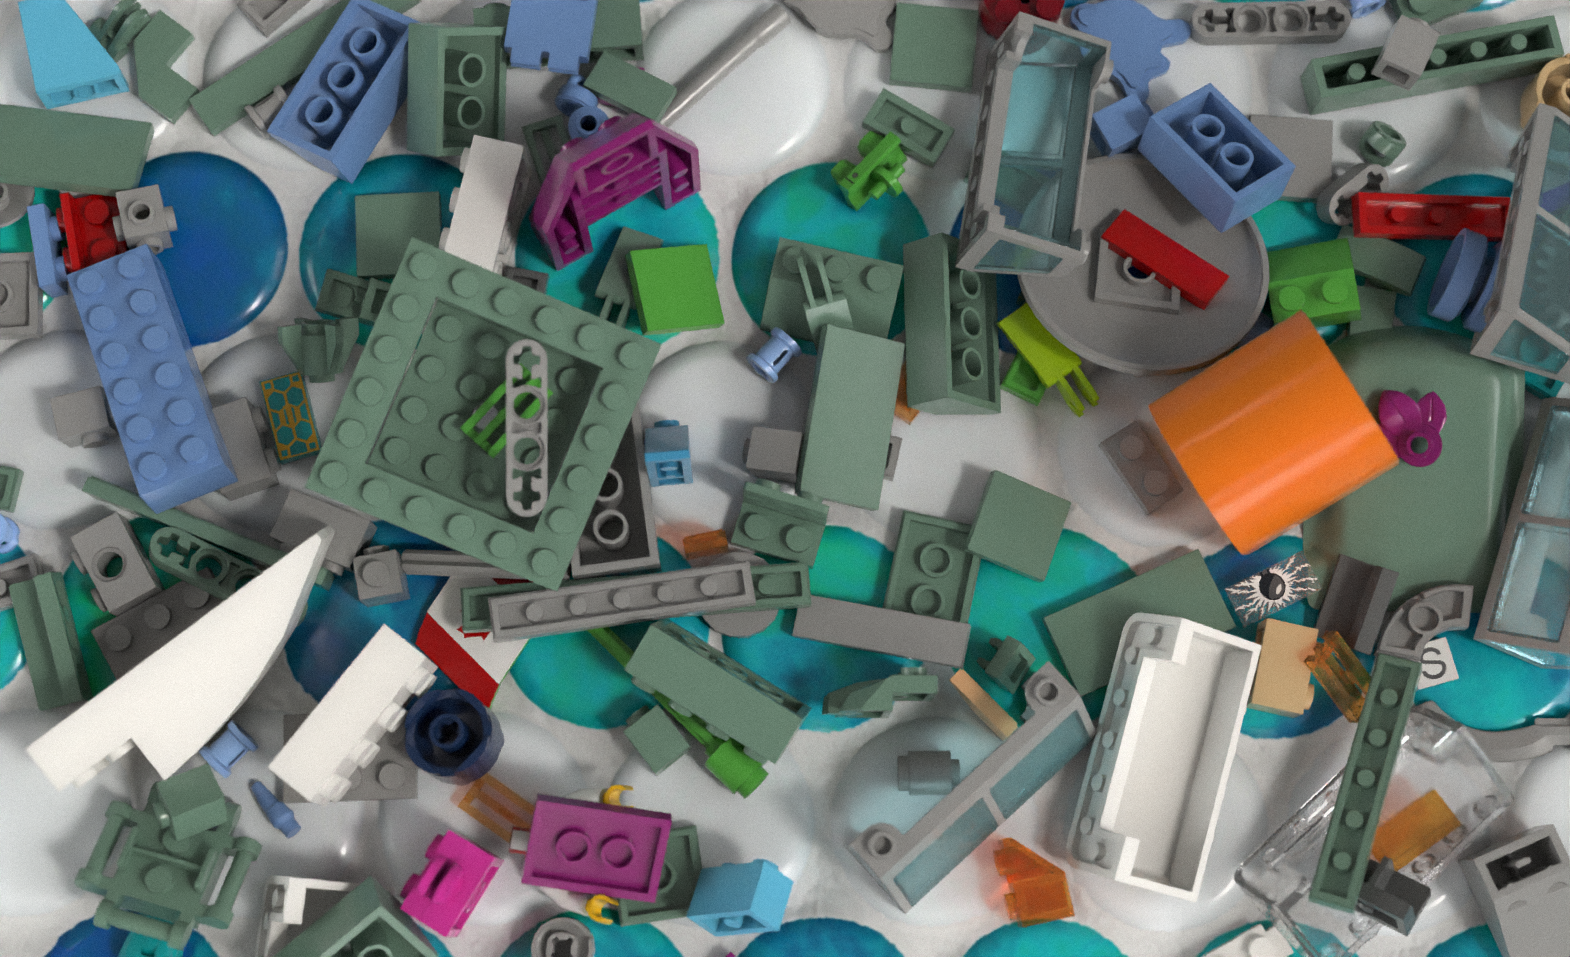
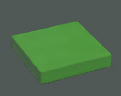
(674, 289)

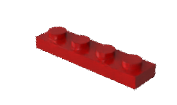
(1427, 216)

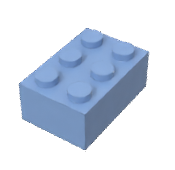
(1215, 157)

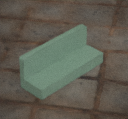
(50, 641)

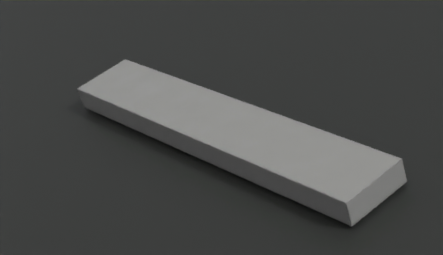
(621, 601)

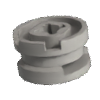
(563, 939)

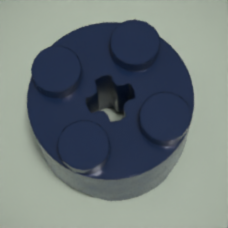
(432, 750)

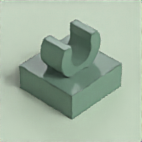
(1008, 664)

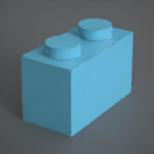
(740, 898)

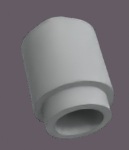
(928, 772)

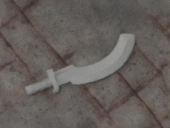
(1518, 743)

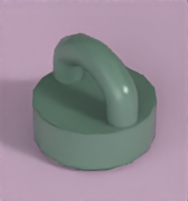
(1383, 139)

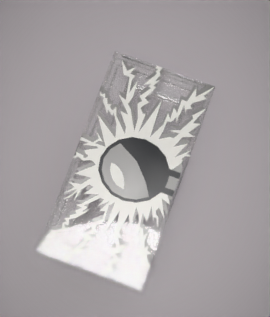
(1273, 589)

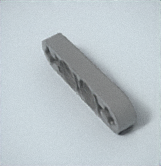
(1268, 16)
(521, 428)

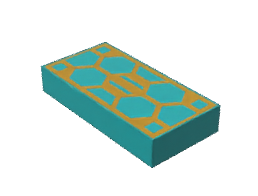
(291, 417)

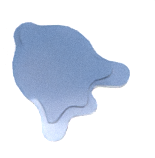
(1135, 40)

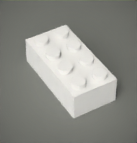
(354, 718)

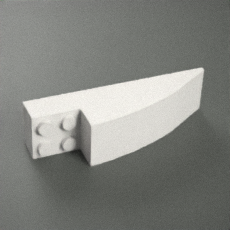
(191, 683)

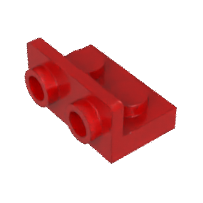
(88, 230)

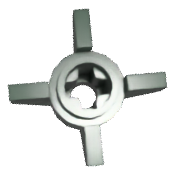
(319, 346)

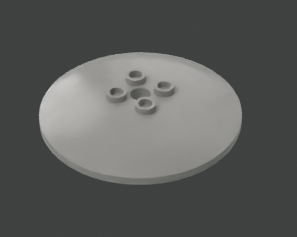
(1140, 322)

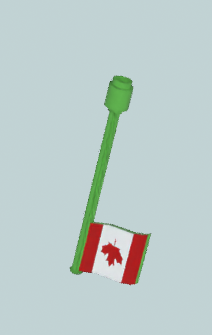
(481, 666)

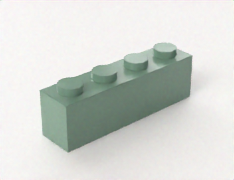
(615, 28)

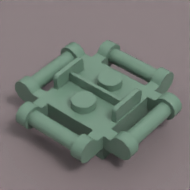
(166, 875)

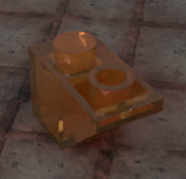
(1035, 885)

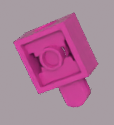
(450, 883)

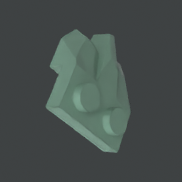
(876, 697)

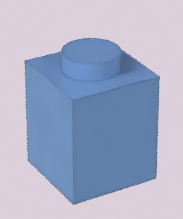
(1120, 125)

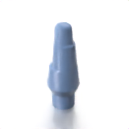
(276, 811)

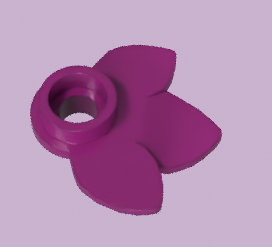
(1405, 420)

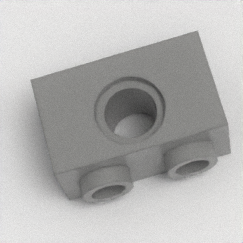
(101, 544)

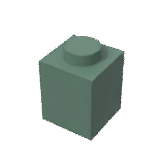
(655, 738)
(190, 802)

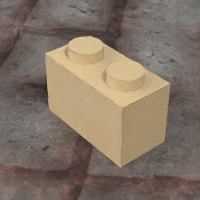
(1281, 675)

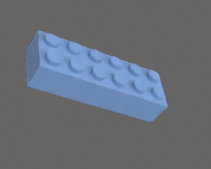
(151, 379)

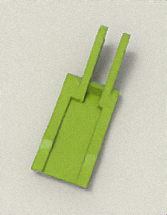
(1048, 357)

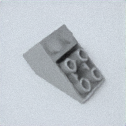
(1524, 892)

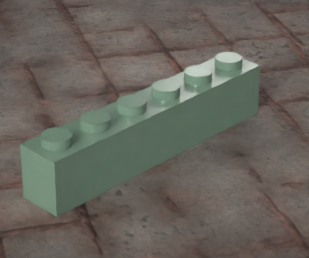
(1455, 63)

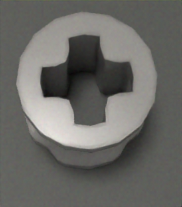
(266, 110)

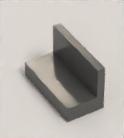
(1356, 602)

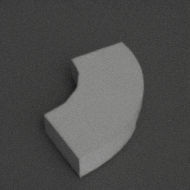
(1424, 617)

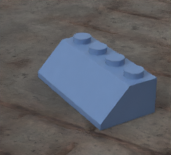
(348, 90)

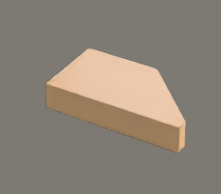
(983, 705)

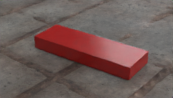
(1166, 258)

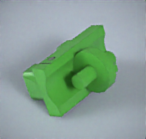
(875, 173)

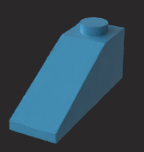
(668, 454)

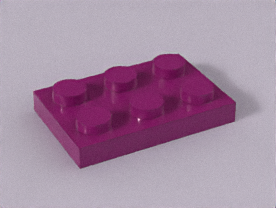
(596, 848)

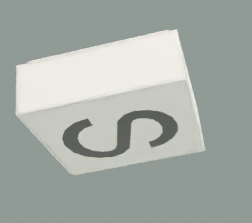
(1437, 664)

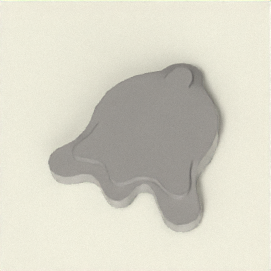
(849, 19)

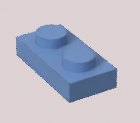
(47, 250)

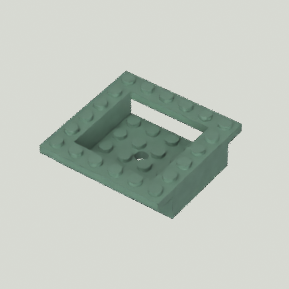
(429, 470)

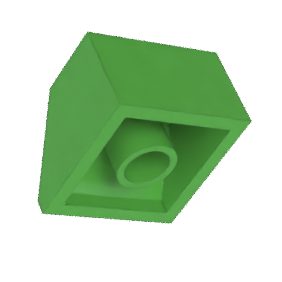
(1316, 280)

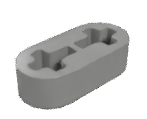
(1345, 188)

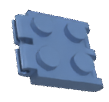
(552, 31)

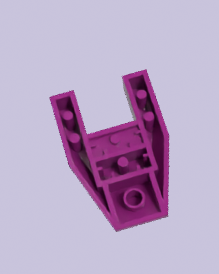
(605, 174)

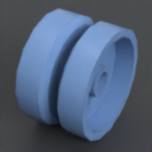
(1465, 280)

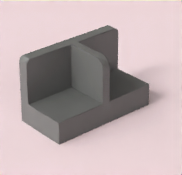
(1391, 896)

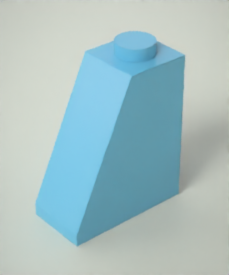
(66, 56)

